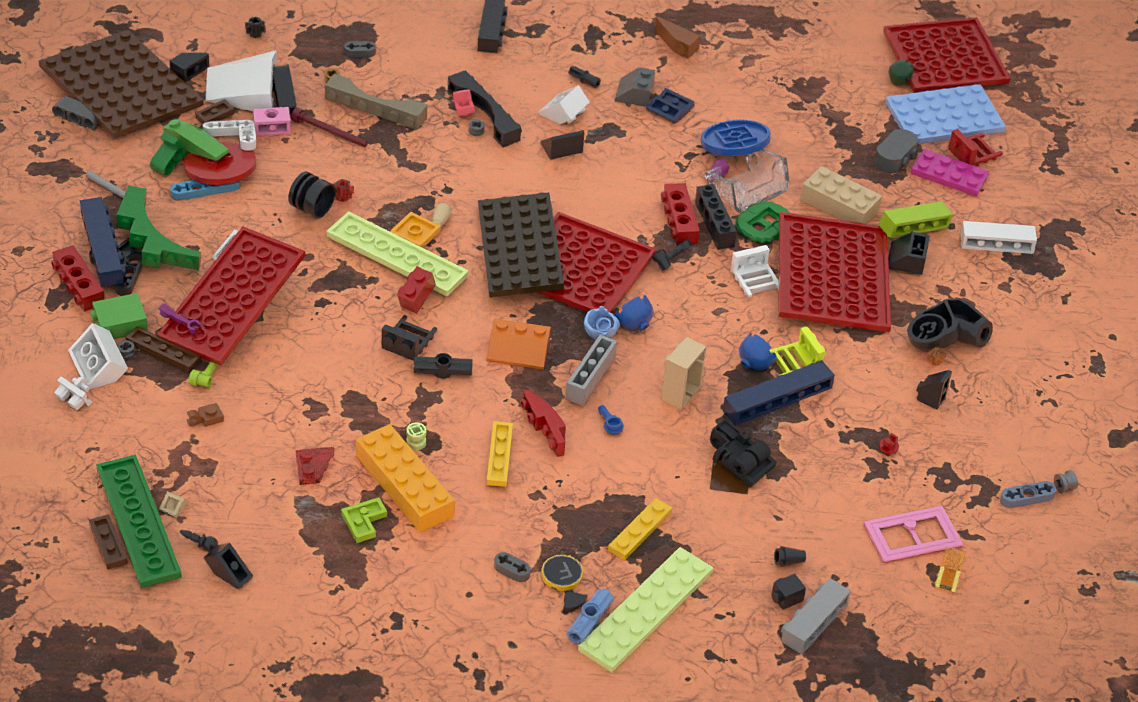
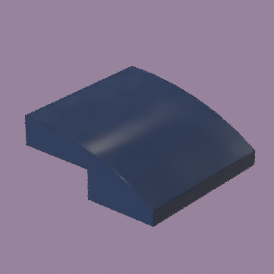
(670, 105)

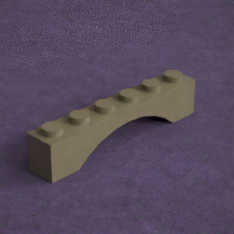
(405, 112)

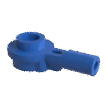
(613, 424)

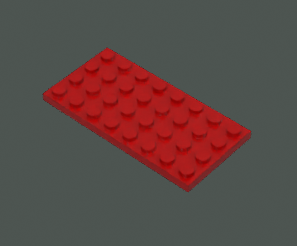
(233, 294)

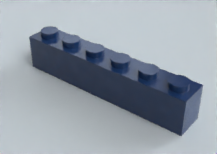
(102, 241)
(778, 392)

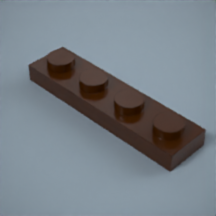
(164, 349)

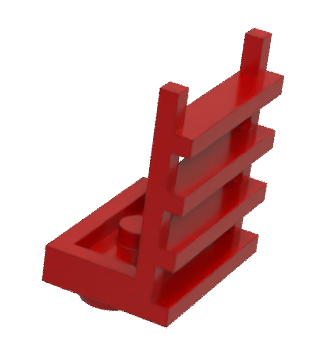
(966, 150)

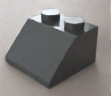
(636, 87)

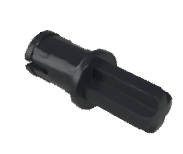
(584, 76)

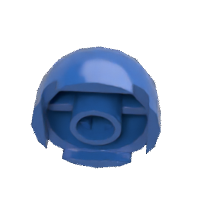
(636, 314)
(755, 353)

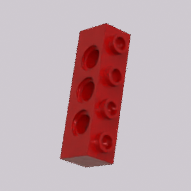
(680, 213)
(77, 277)

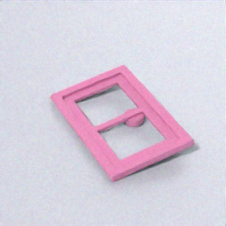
(909, 520)

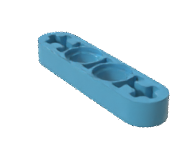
(180, 192)

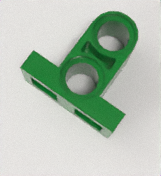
(168, 155)

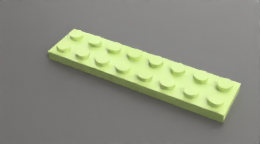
(395, 251)
(645, 609)

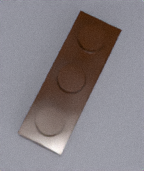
(108, 541)

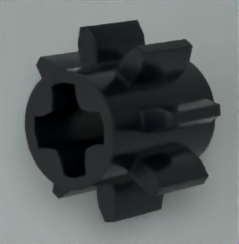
(255, 27)

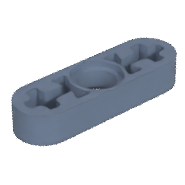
(1041, 492)

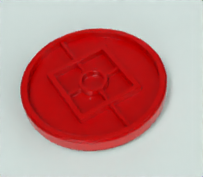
(227, 170)

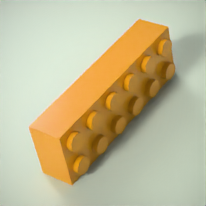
(405, 478)

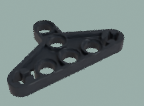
(128, 254)

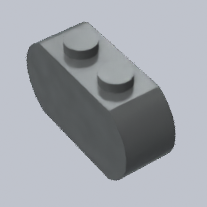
(896, 151)

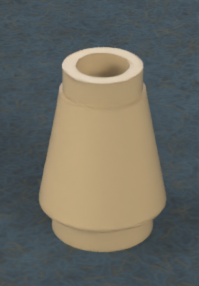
(441, 214)

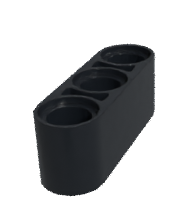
(284, 87)

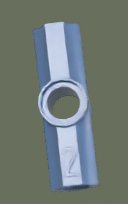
(590, 616)

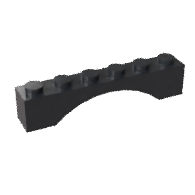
(505, 128)

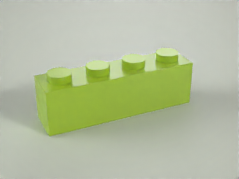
(915, 219)

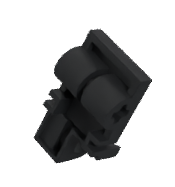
(739, 454)

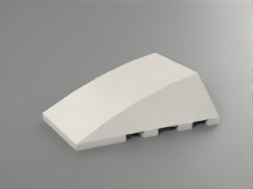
(243, 82)

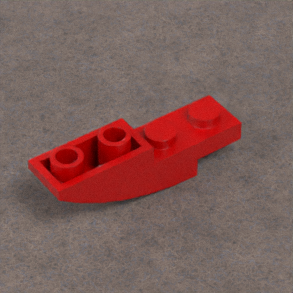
(545, 419)

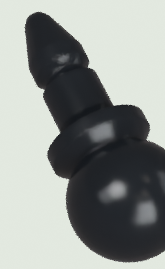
(207, 543)

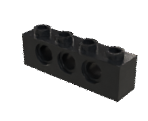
(715, 216)

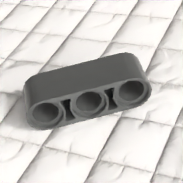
(75, 111)

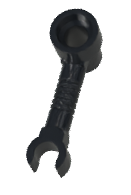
(663, 259)

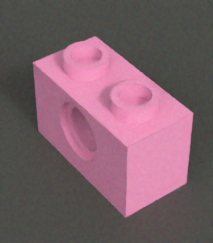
(272, 121)

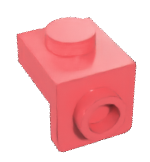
(463, 103)

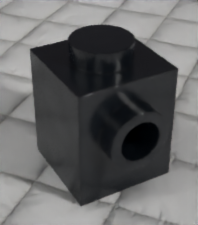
(788, 591)

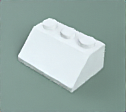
(97, 357)

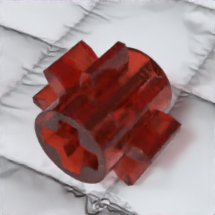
(343, 190)

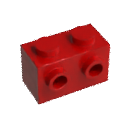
(416, 289)

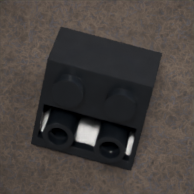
(909, 253)

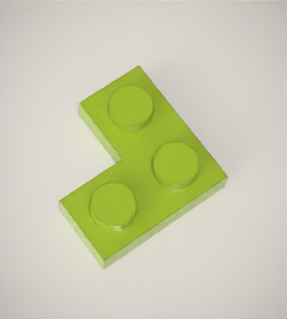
(360, 517)

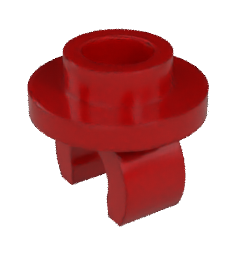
(889, 445)

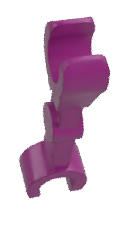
(167, 312)

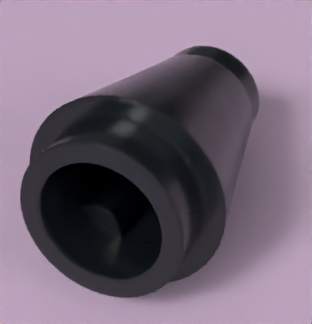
(788, 556)

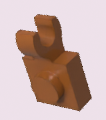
(206, 414)

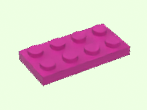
(950, 172)

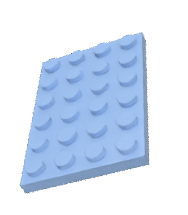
(938, 112)

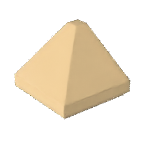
(173, 504)

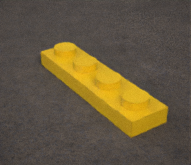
(499, 454)
(639, 529)

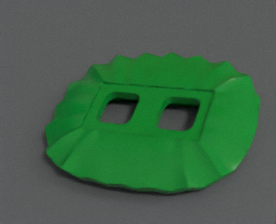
(756, 215)

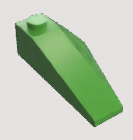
(196, 139)

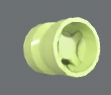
(416, 436)

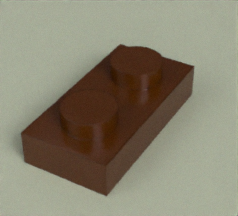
(215, 112)

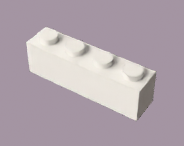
(998, 237)

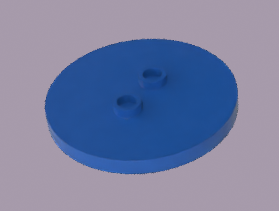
(735, 137)

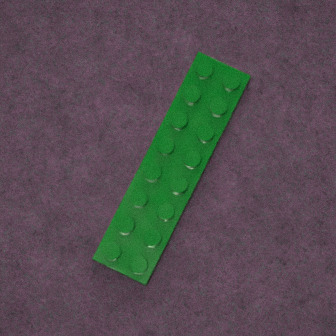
(138, 521)

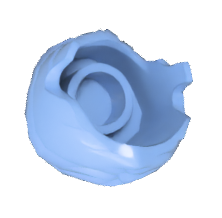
(601, 322)

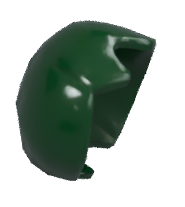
(900, 71)

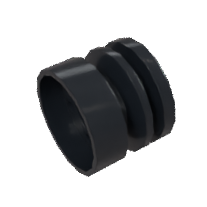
(312, 194)

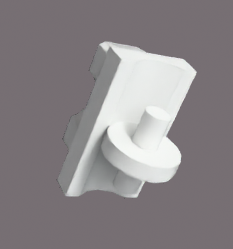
(77, 390)

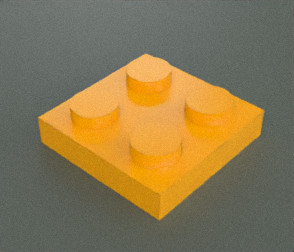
(416, 229)

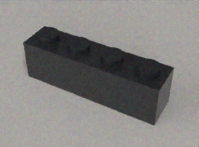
(492, 26)

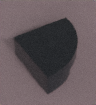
(574, 601)

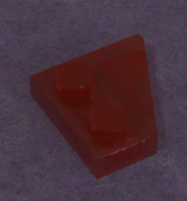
(312, 464)

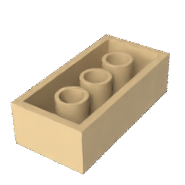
(840, 197)

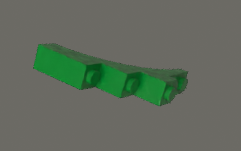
(143, 235)

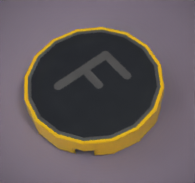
(562, 572)

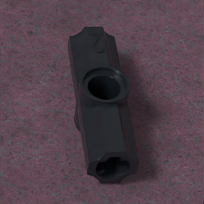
(443, 365)

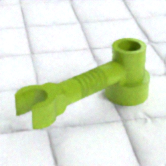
(202, 377)

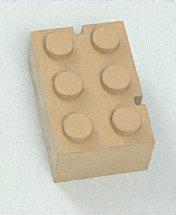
(683, 373)

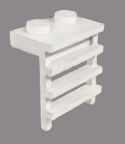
(750, 264)

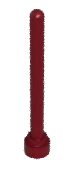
(298, 115)

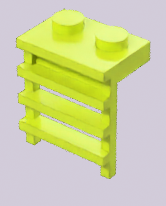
(806, 350)

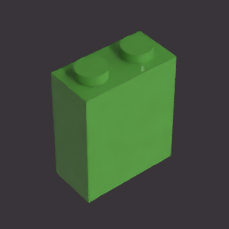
(119, 315)

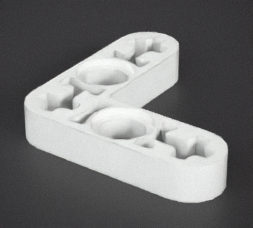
(243, 128)

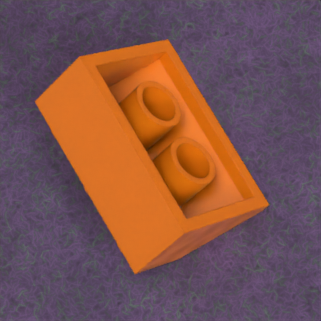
(518, 344)

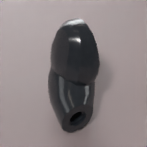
(947, 323)

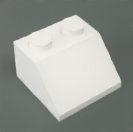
(565, 106)

